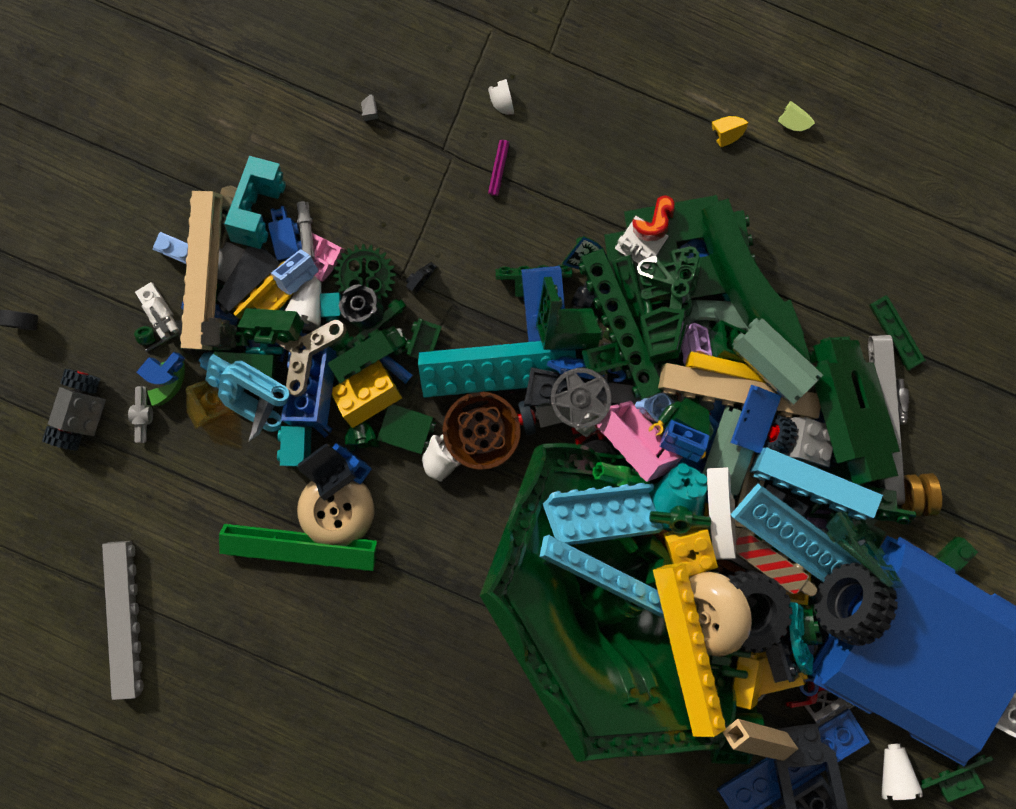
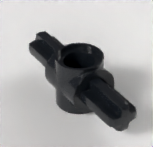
(582, 297)

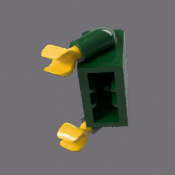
(687, 413)

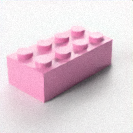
(630, 435)

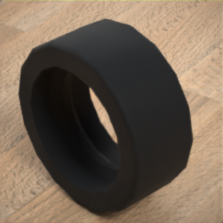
(18, 320)

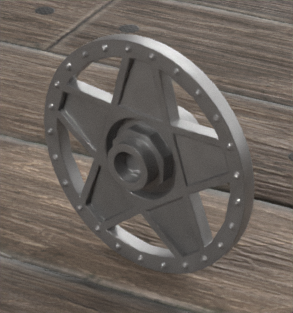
(581, 397)

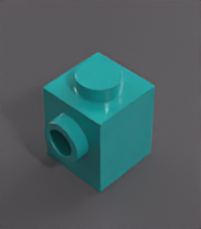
(330, 306)

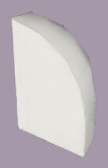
(501, 97)

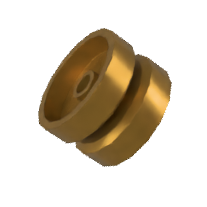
(922, 494)

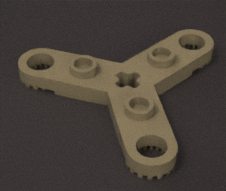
(301, 361)

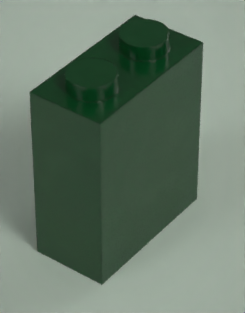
(406, 429)

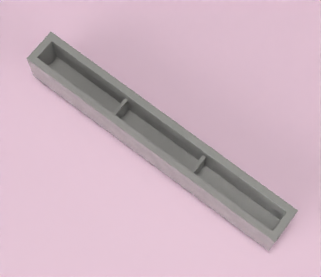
(122, 619)

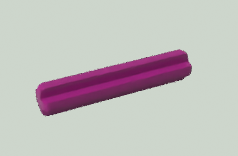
(498, 167)

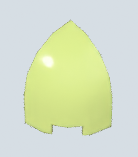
(795, 118)

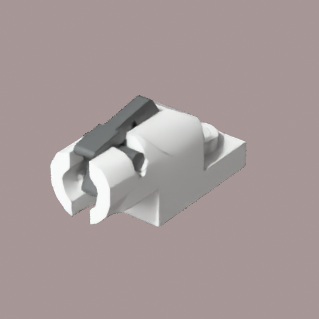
(157, 310)

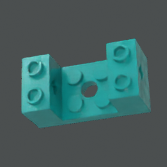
(257, 178)

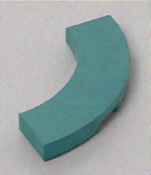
(800, 650)

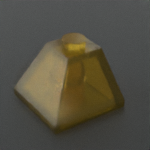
(204, 404)

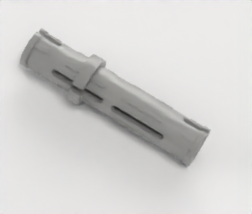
(304, 222)

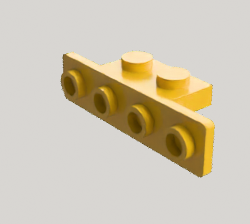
(267, 296)

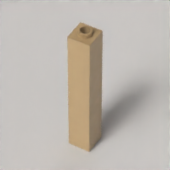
(759, 740)

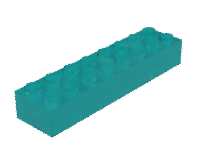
(483, 367)

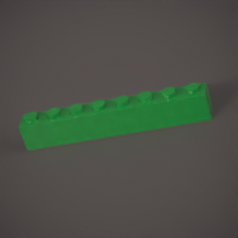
(295, 547)

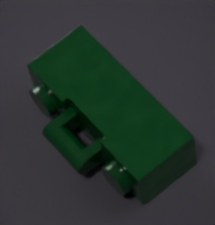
(268, 325)

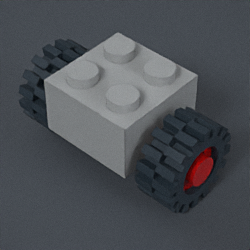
(801, 440)

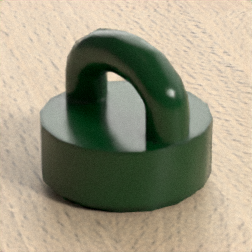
(145, 336)

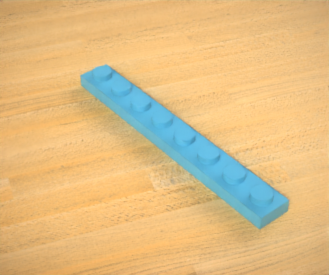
(601, 574)

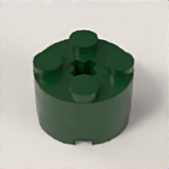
(811, 626)

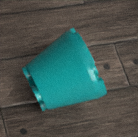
(680, 487)

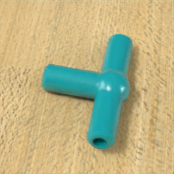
(264, 350)

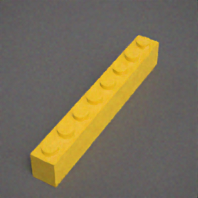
(689, 650)

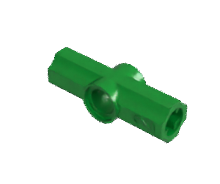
(616, 475)

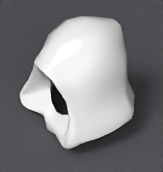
(437, 460)

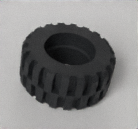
(775, 609)
(871, 617)

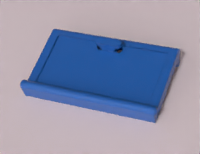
(758, 420)

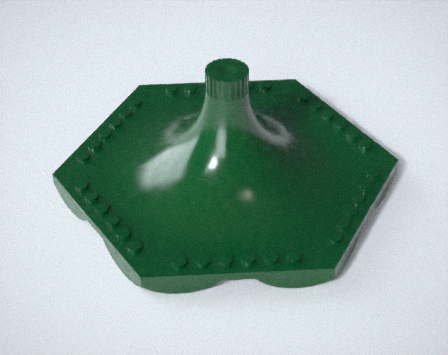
(587, 652)

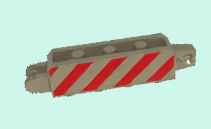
(771, 563)

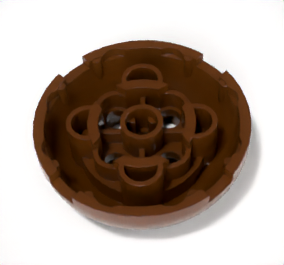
(468, 449)

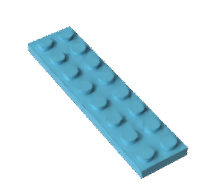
(790, 533)

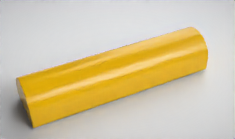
(721, 366)

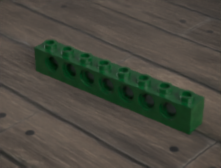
(598, 261)

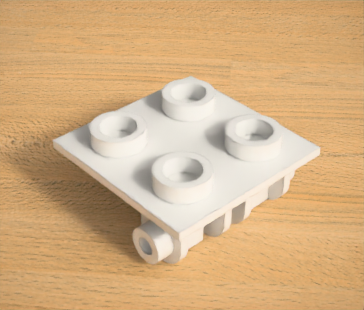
(639, 248)

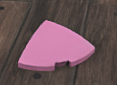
(326, 256)

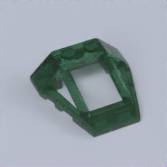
(848, 534)

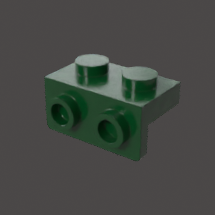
(423, 339)
(604, 358)

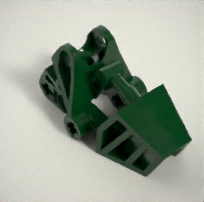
(665, 327)

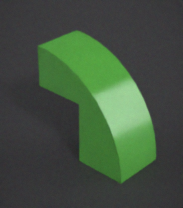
(165, 393)

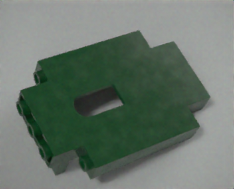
(683, 226)
(857, 435)

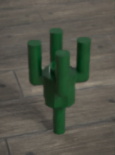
(721, 664)

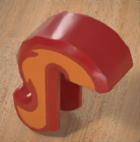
(659, 225)

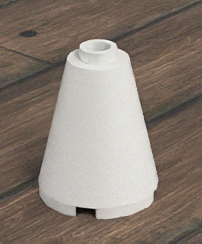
(307, 304)
(898, 775)

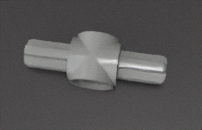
(140, 414)

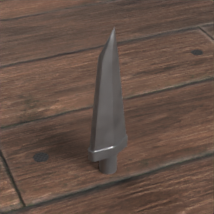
(262, 413)

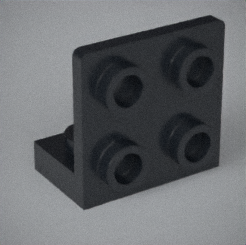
(782, 661)

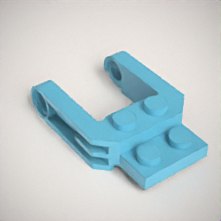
(232, 380)

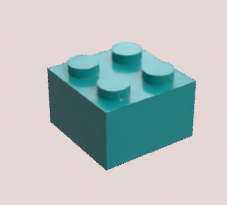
(294, 445)

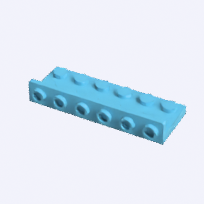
(601, 513)

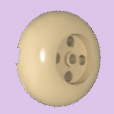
(354, 522)
(722, 604)

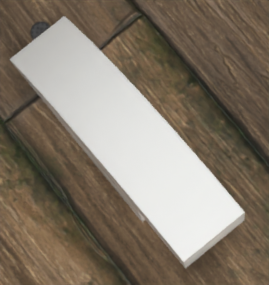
(720, 507)

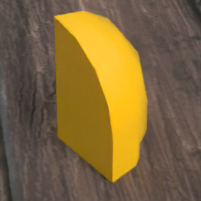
(729, 129)

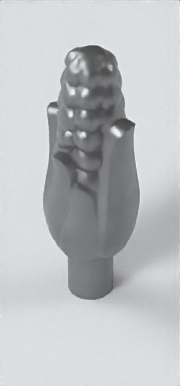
(903, 400)

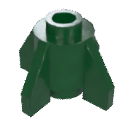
(361, 437)

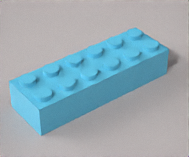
(815, 483)

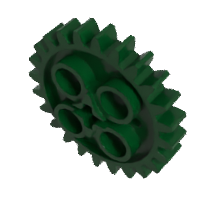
(383, 274)

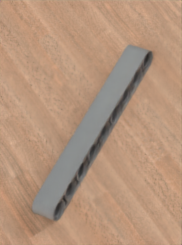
(882, 355)

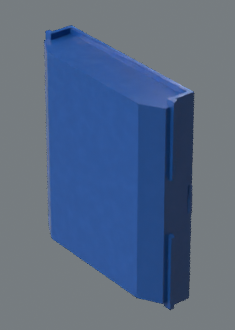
(941, 664)

